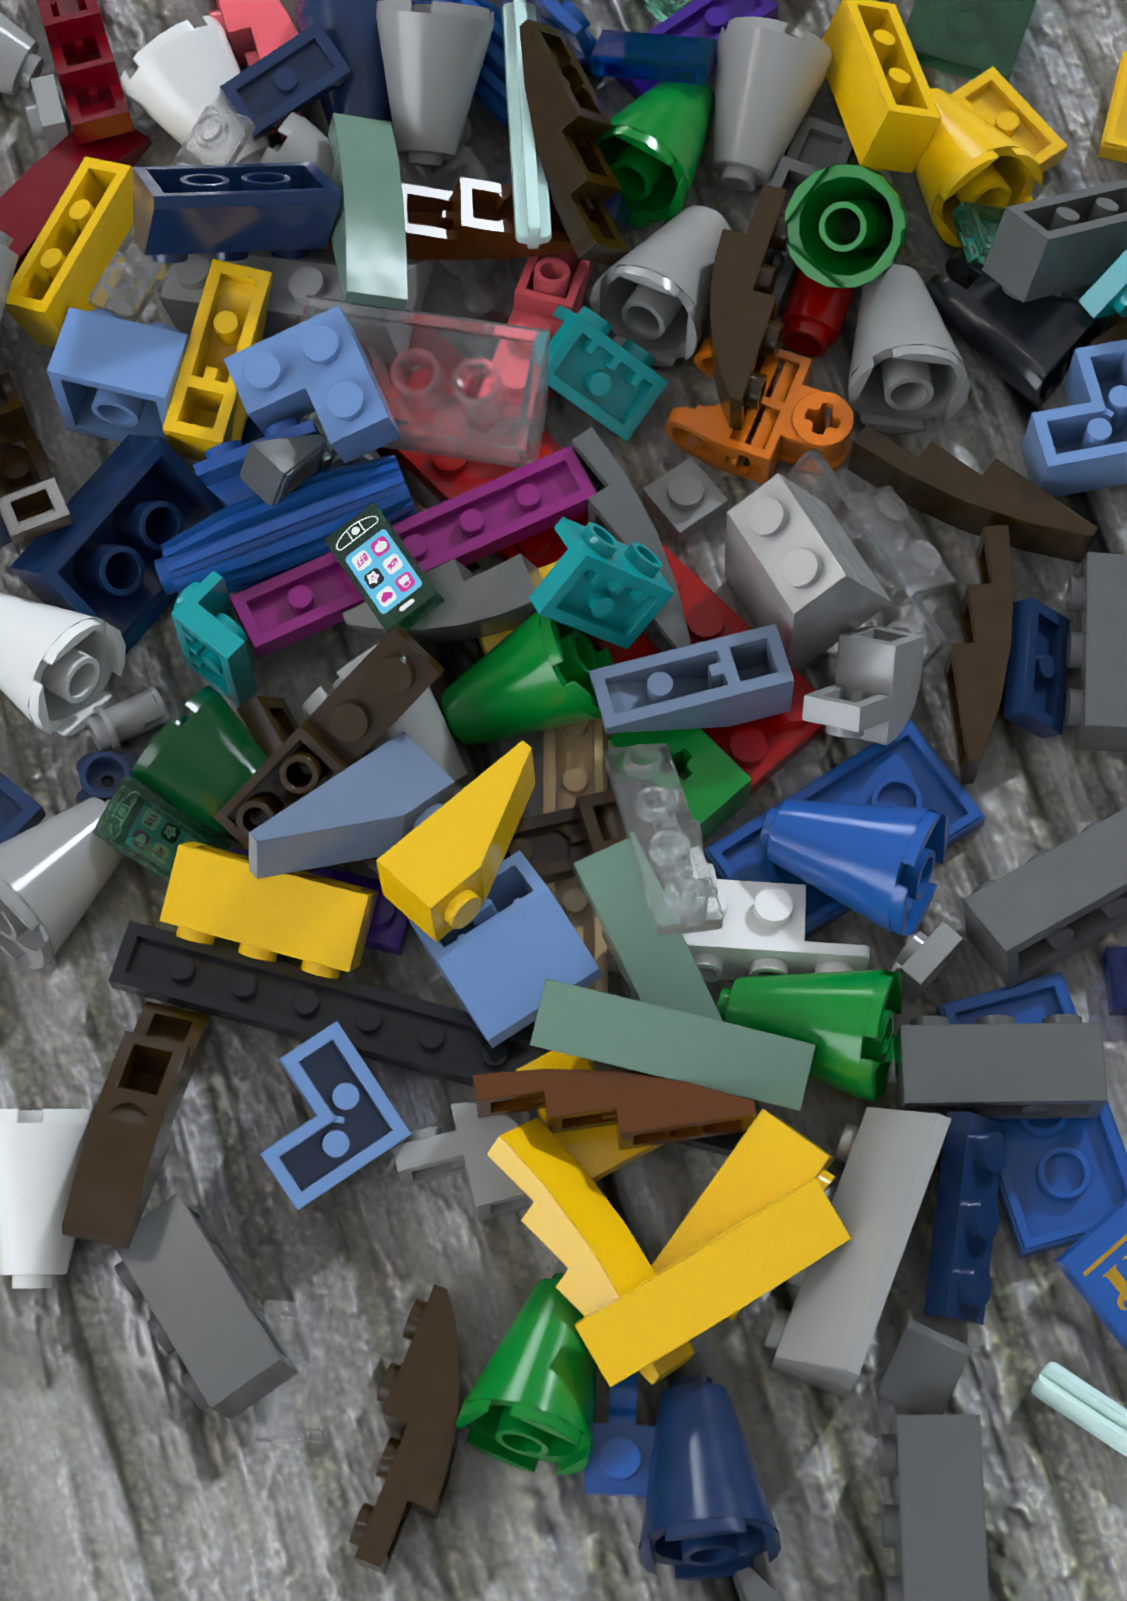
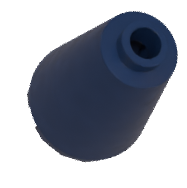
(355, 35)
(703, 1488)

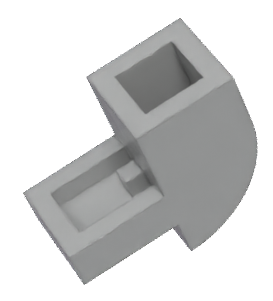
(872, 687)
(435, 1154)

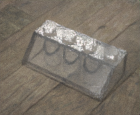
(454, 381)

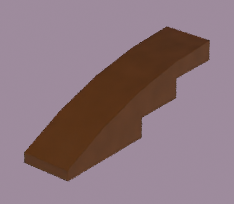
(469, 223)
(640, 1106)

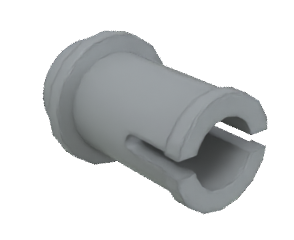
(126, 719)

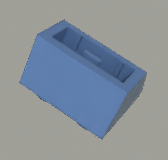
(509, 952)

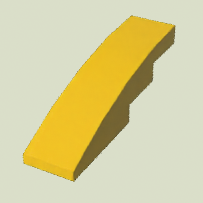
(577, 1227)
(712, 1282)

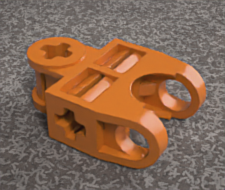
(780, 429)

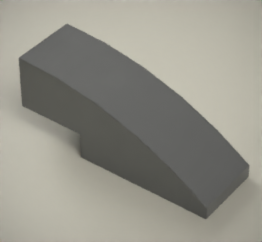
(472, 604)

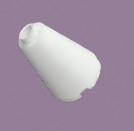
(183, 76)
(56, 662)
(36, 1179)

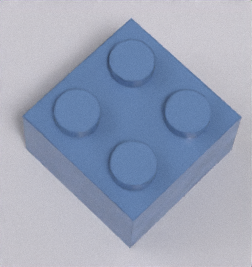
(115, 374)

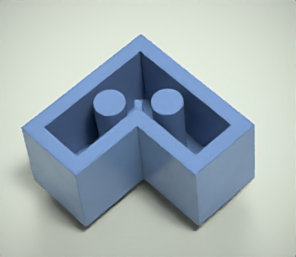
(318, 370)
(1085, 442)
(349, 1122)

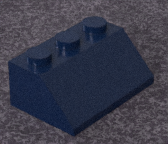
(232, 210)
(117, 531)

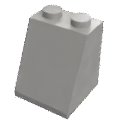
(798, 569)

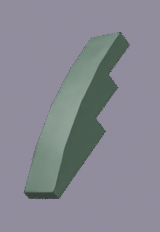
(370, 219)
(653, 966)
(672, 1044)

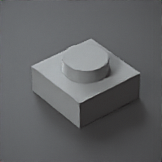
(47, 114)
(685, 499)
(926, 959)

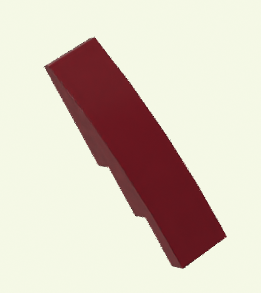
(85, 69)
(36, 193)

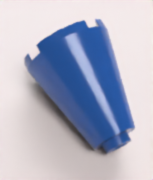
(862, 855)

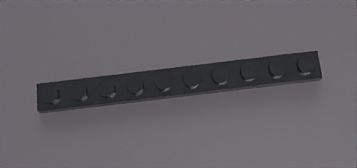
(302, 1004)

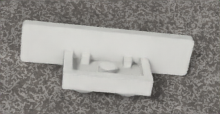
(764, 936)

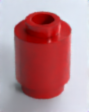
(814, 316)

